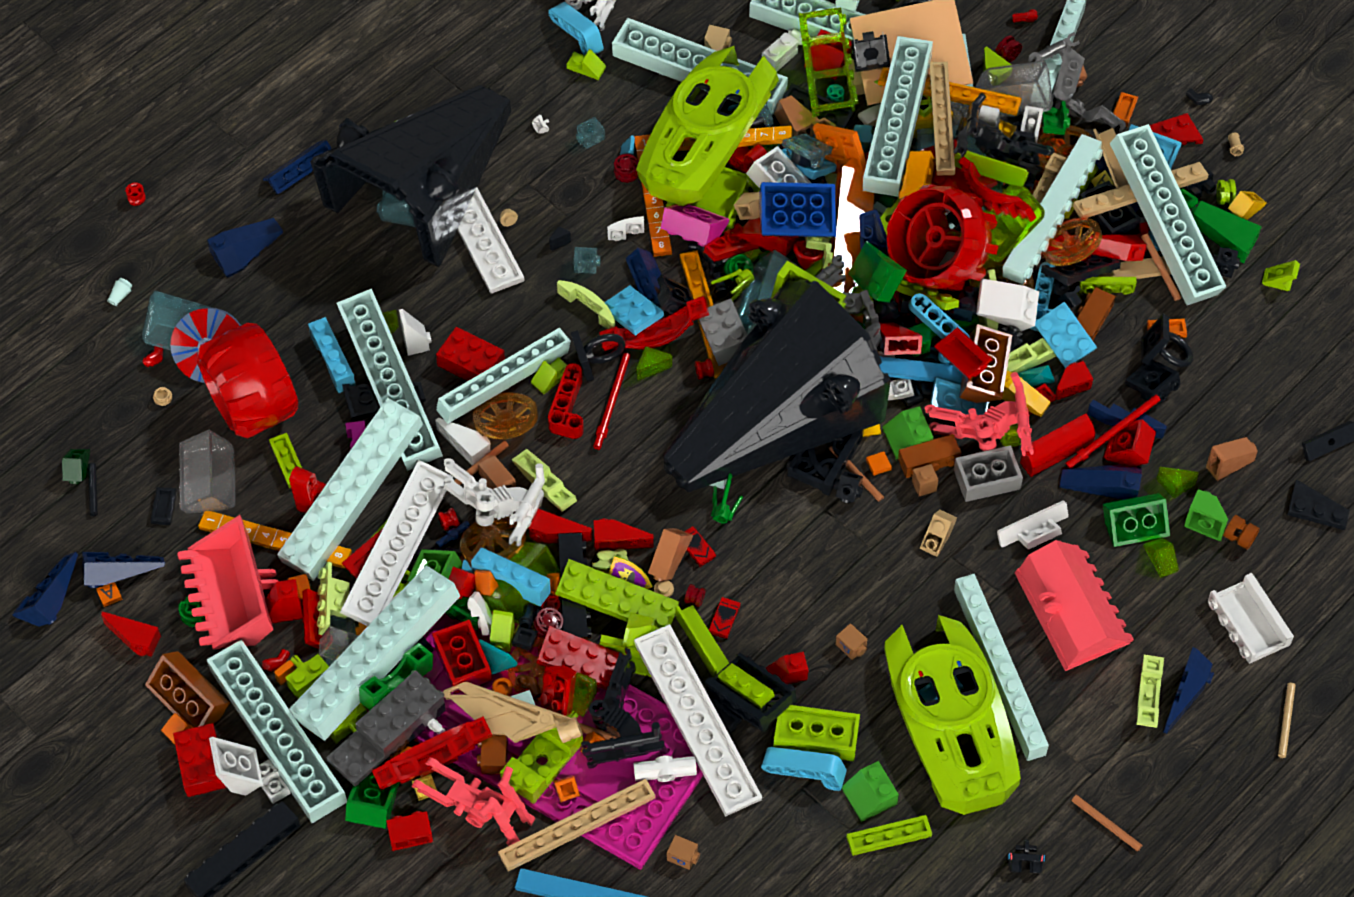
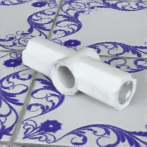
(665, 768)

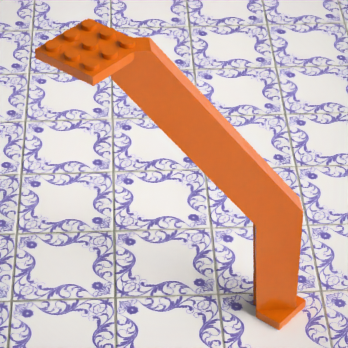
(849, 196)

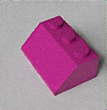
(693, 223)

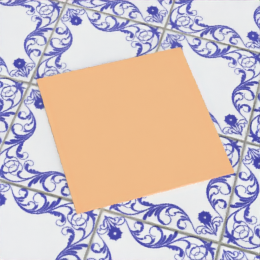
(925, 21)

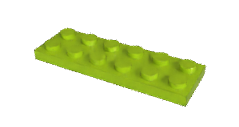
(614, 595)

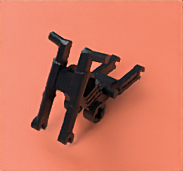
(994, 142)
(617, 722)

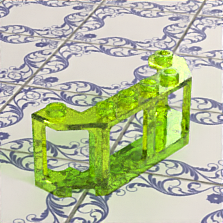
(812, 75)

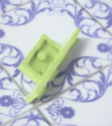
(821, 243)
(332, 597)

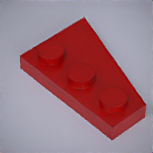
(1178, 128)
(728, 245)

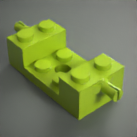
(304, 676)
(533, 779)

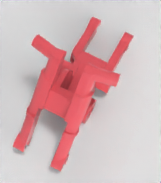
(989, 426)
(479, 803)

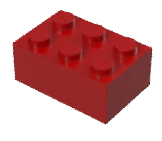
(468, 354)
(461, 655)
(197, 760)

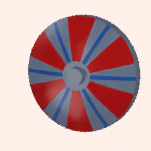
(192, 331)

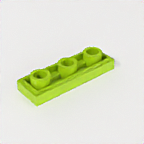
(1109, 284)

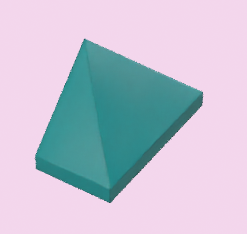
(1037, 376)
(496, 658)

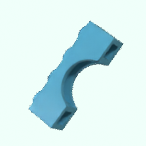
(333, 356)
(530, 584)

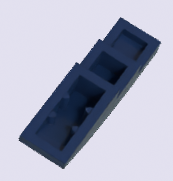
(1116, 414)

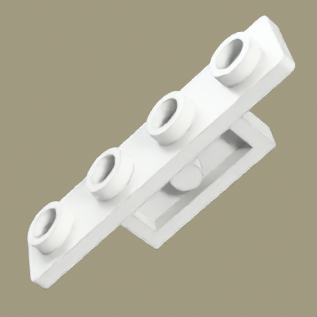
(1035, 528)

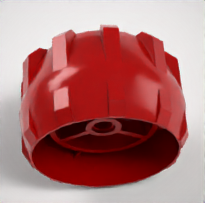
(921, 237)
(247, 380)

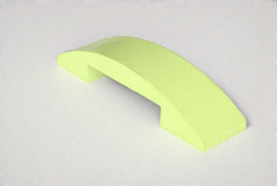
(573, 291)
(1149, 691)

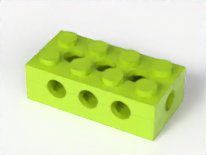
(835, 731)

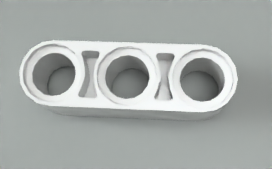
(990, 115)

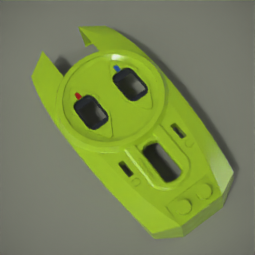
(714, 131)
(953, 715)

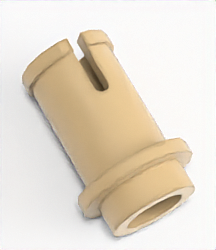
(1236, 146)

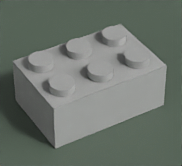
(723, 330)
(988, 473)

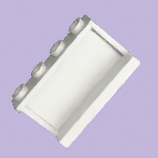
(1250, 619)

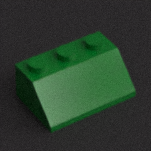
(1137, 519)

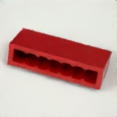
(1059, 445)

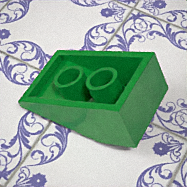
(876, 273)
(369, 804)

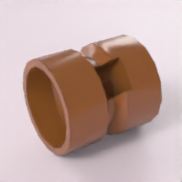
(1248, 533)

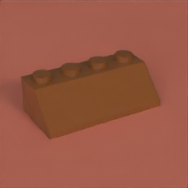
(990, 382)
(186, 691)

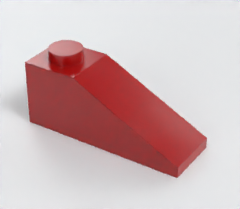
(1121, 247)
(547, 526)
(615, 535)
(136, 635)

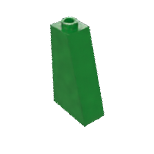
(1226, 229)

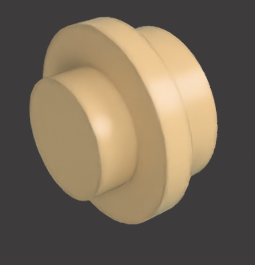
(508, 217)
(162, 396)
(664, 588)

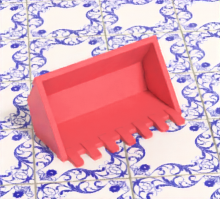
(228, 587)
(1071, 604)

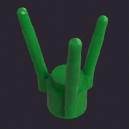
(722, 512)

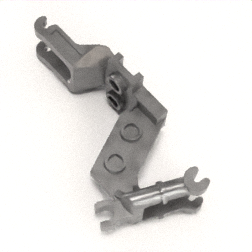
(1068, 80)
(855, 302)

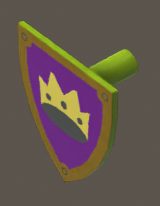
(629, 572)

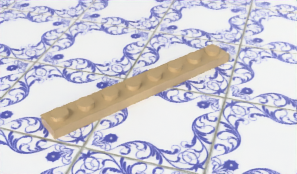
(942, 118)
(1124, 196)
(576, 825)

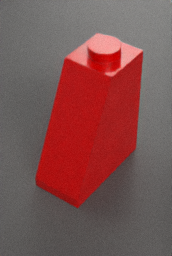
(899, 340)
(284, 602)

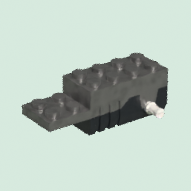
(390, 727)

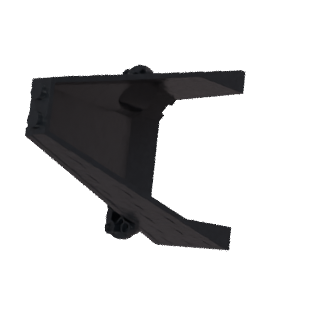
(424, 159)
(786, 389)

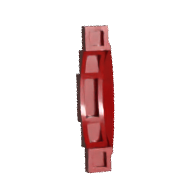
(994, 200)
(663, 330)
(442, 747)

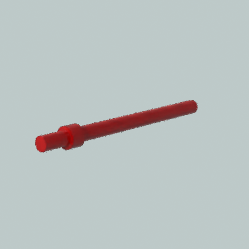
(602, 430)
(1084, 453)

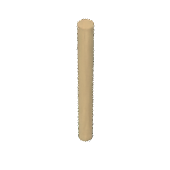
(1286, 720)

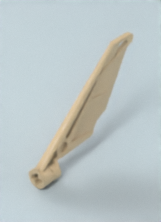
(511, 716)

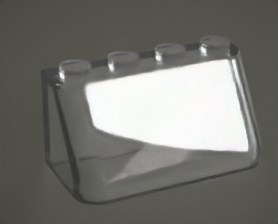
(1022, 80)
(206, 473)

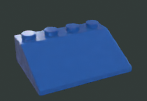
(797, 209)

